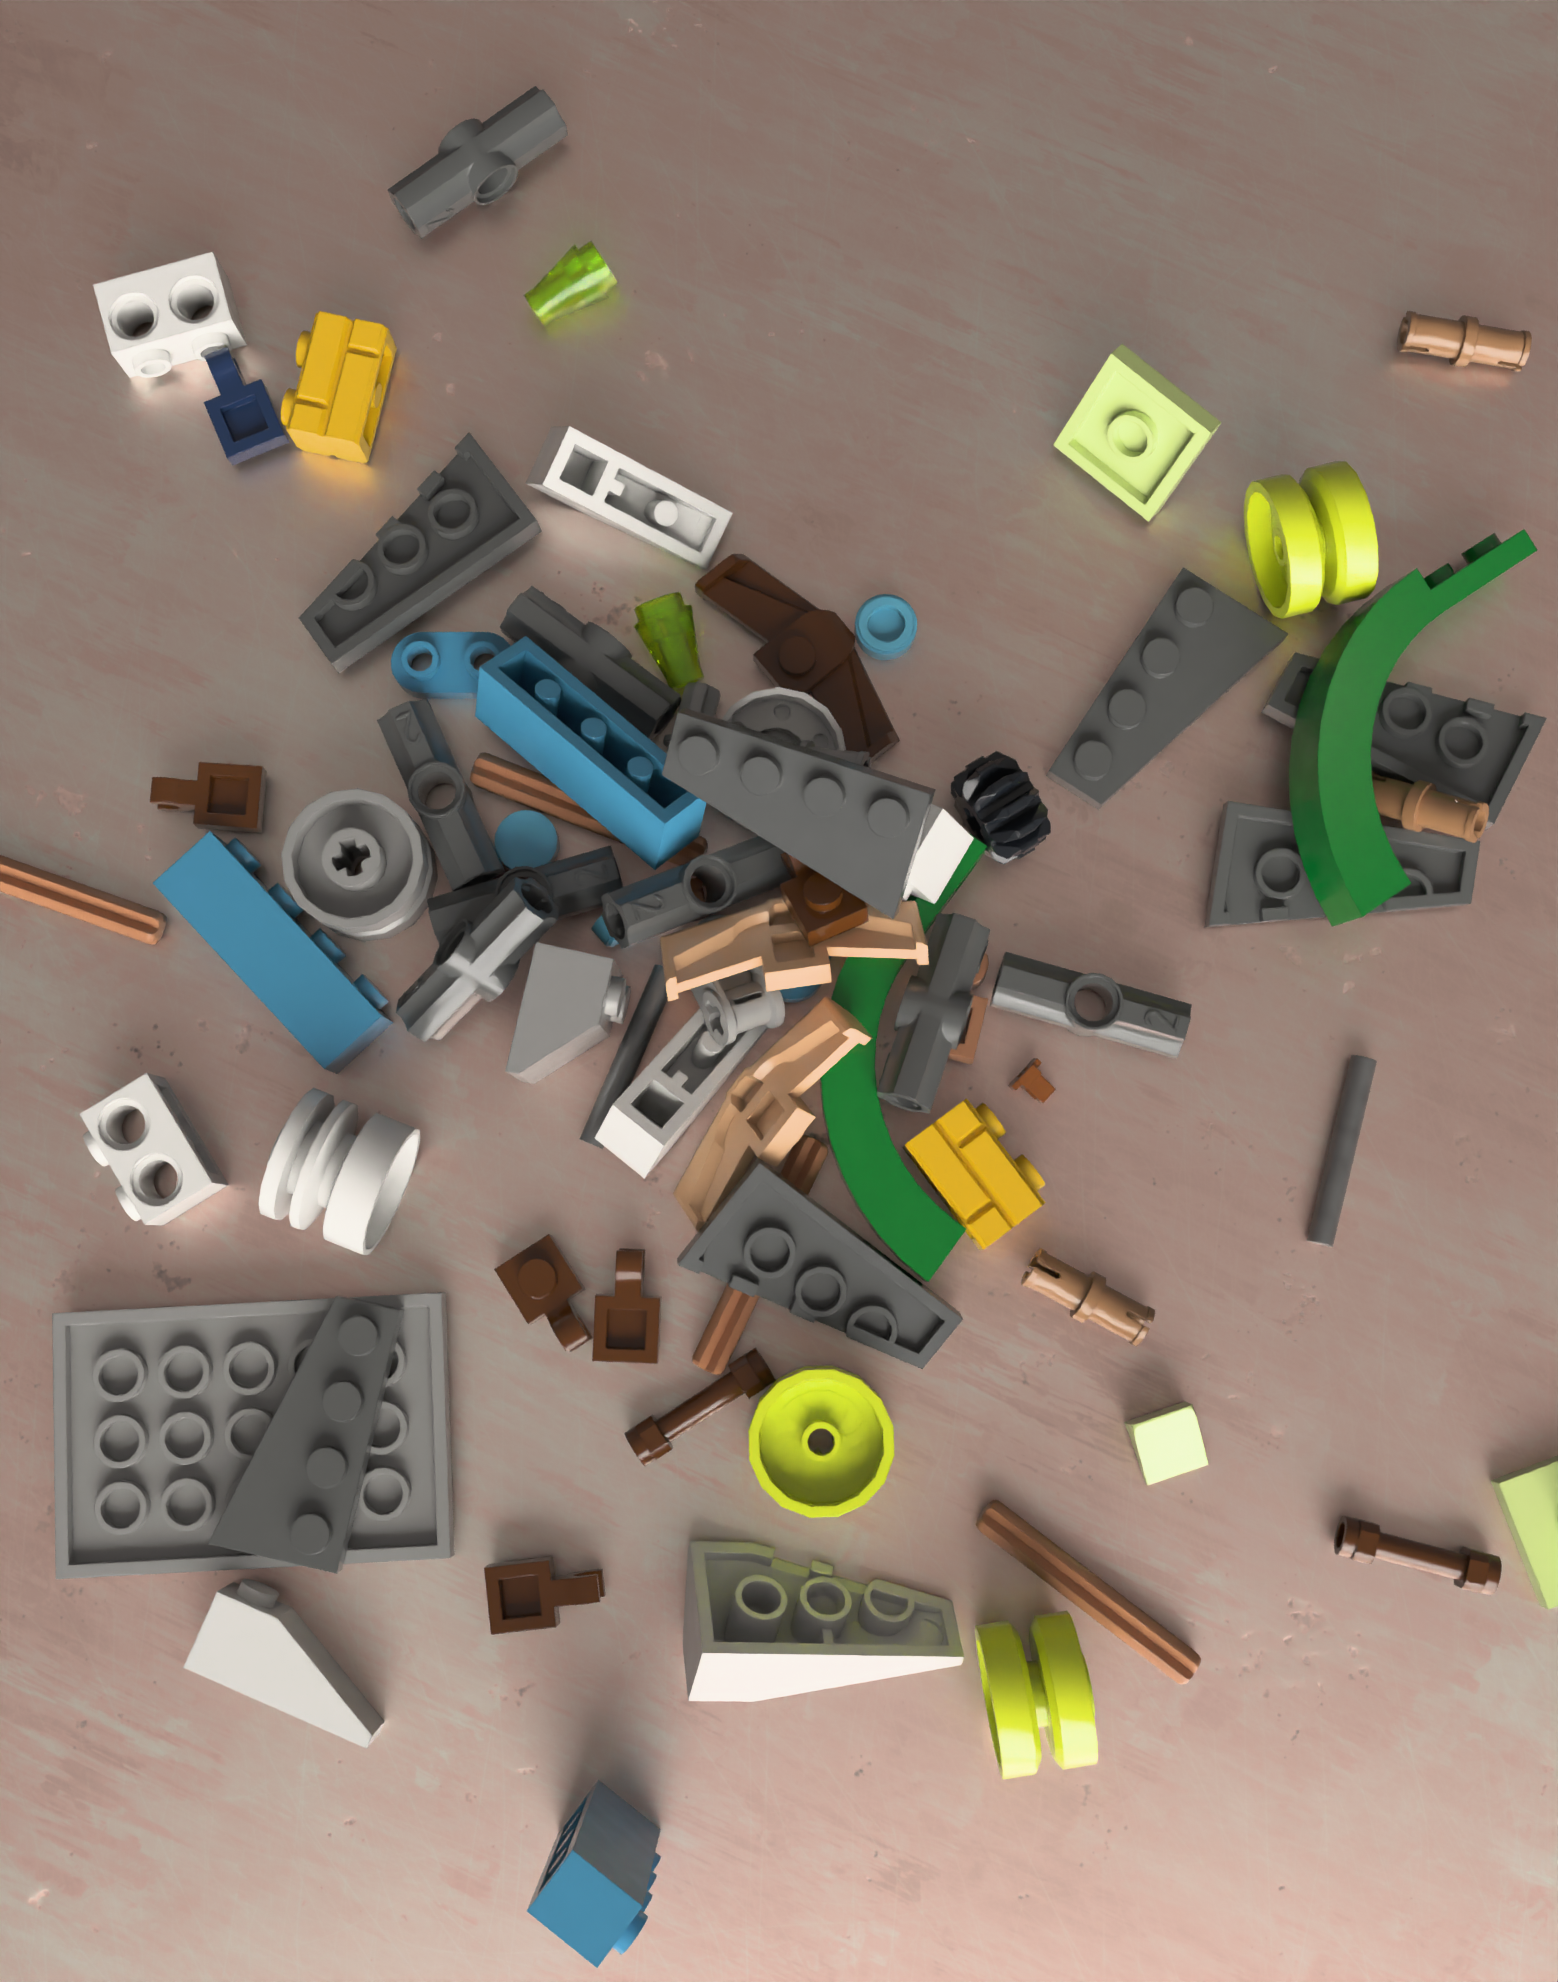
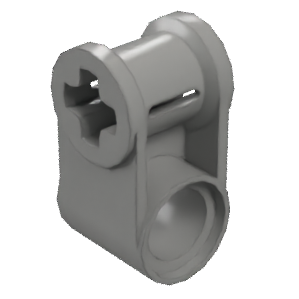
(738, 1003)

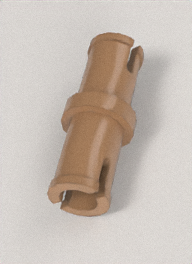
(1464, 341)
(1424, 807)
(1088, 1297)

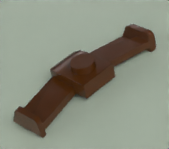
(803, 649)

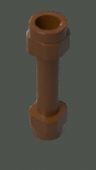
(654, 1436)
(1468, 1567)

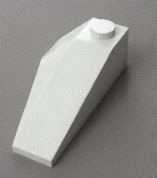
(791, 1629)

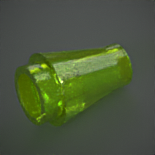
(572, 284)
(671, 638)

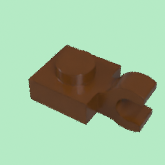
(222, 796)
(819, 904)
(542, 1285)
(627, 1321)
(528, 1594)

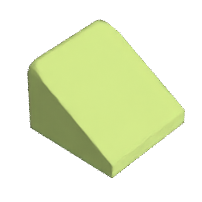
(1167, 1442)

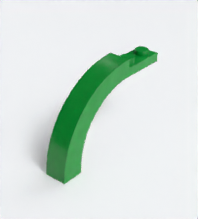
(1333, 731)
(856, 1133)

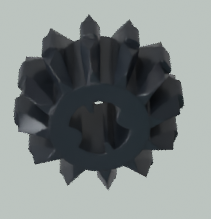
(1000, 807)

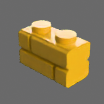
(339, 386)
(976, 1173)

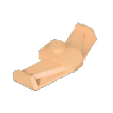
(771, 939)
(765, 1107)

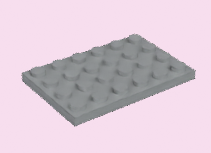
(172, 1405)

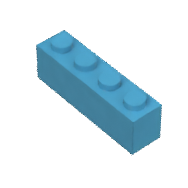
(587, 751)
(273, 952)
(598, 1876)

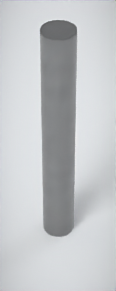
(629, 1053)
(1342, 1150)

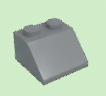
(564, 1010)

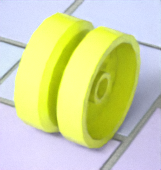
(1311, 539)
(813, 1480)
(1038, 1693)

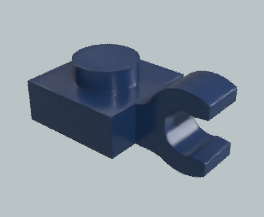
(243, 412)

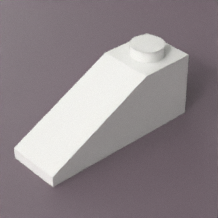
(628, 496)
(671, 1093)
(275, 1658)

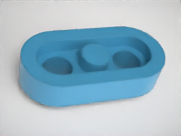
(452, 664)

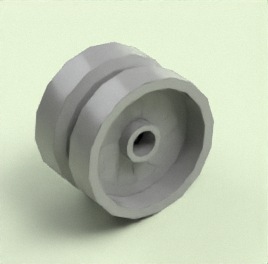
(331, 841)

